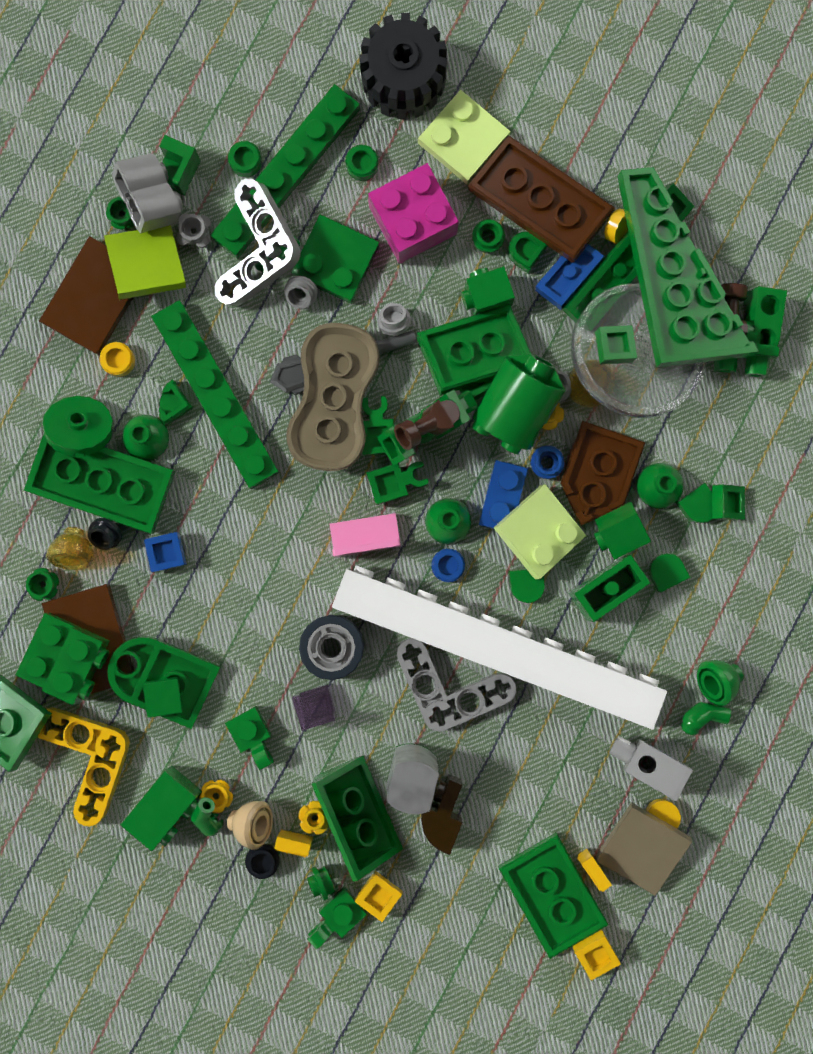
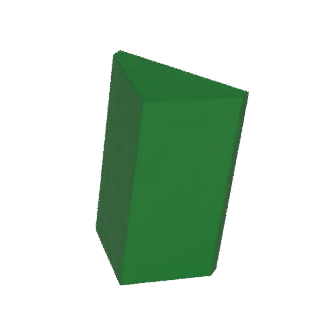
(356, 816)

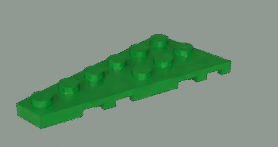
(677, 285)

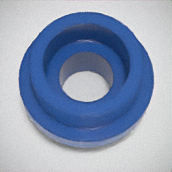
(555, 455)

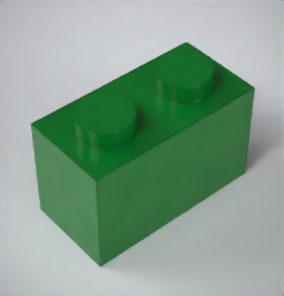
(609, 588)
(161, 808)

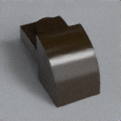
(440, 823)

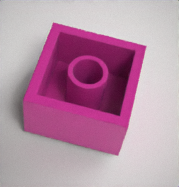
(413, 213)

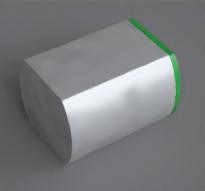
(412, 779)

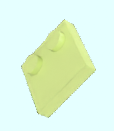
(463, 137)
(540, 531)

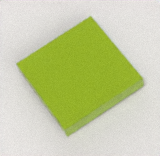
(144, 262)

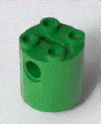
(519, 401)

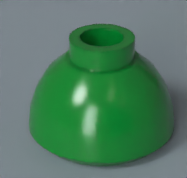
(145, 437)
(660, 485)
(448, 521)
(719, 681)

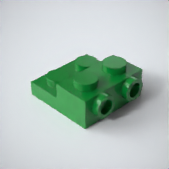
(63, 659)

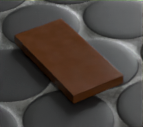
(541, 199)

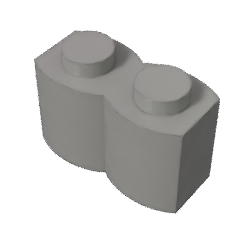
(146, 192)

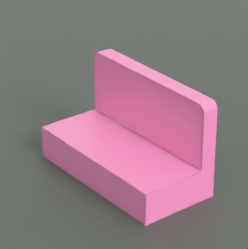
(365, 535)

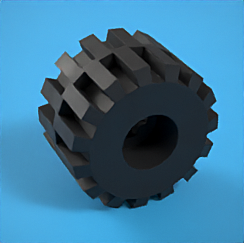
(399, 84)

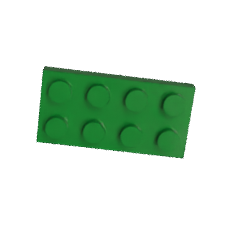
(102, 484)

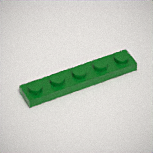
(619, 265)

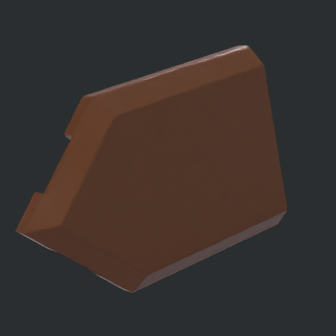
(599, 471)

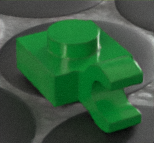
(250, 731)
(339, 915)

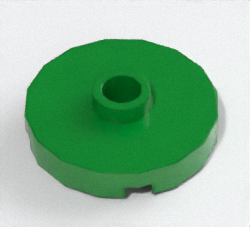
(73, 438)

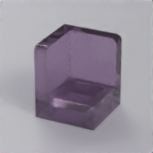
(314, 707)

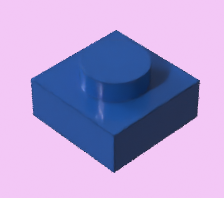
(165, 552)

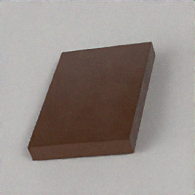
(87, 300)
(97, 613)

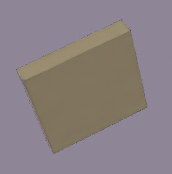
(643, 848)

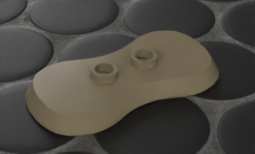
(329, 423)

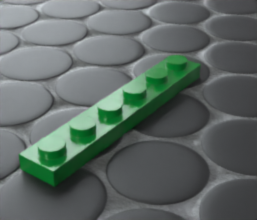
(291, 164)
(215, 394)

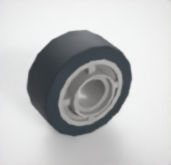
(312, 649)

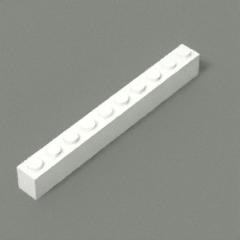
(499, 648)

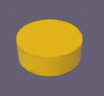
(616, 226)
(117, 359)
(665, 811)

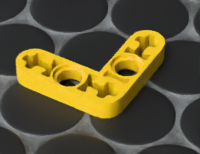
(96, 748)

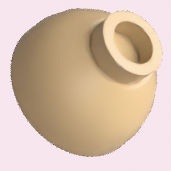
(251, 824)

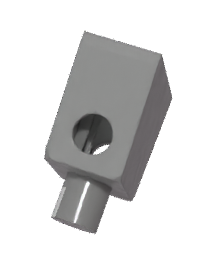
(665, 772)

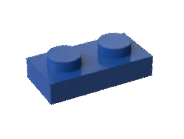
(567, 277)
(502, 493)

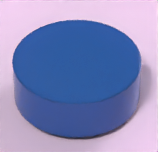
(448, 565)

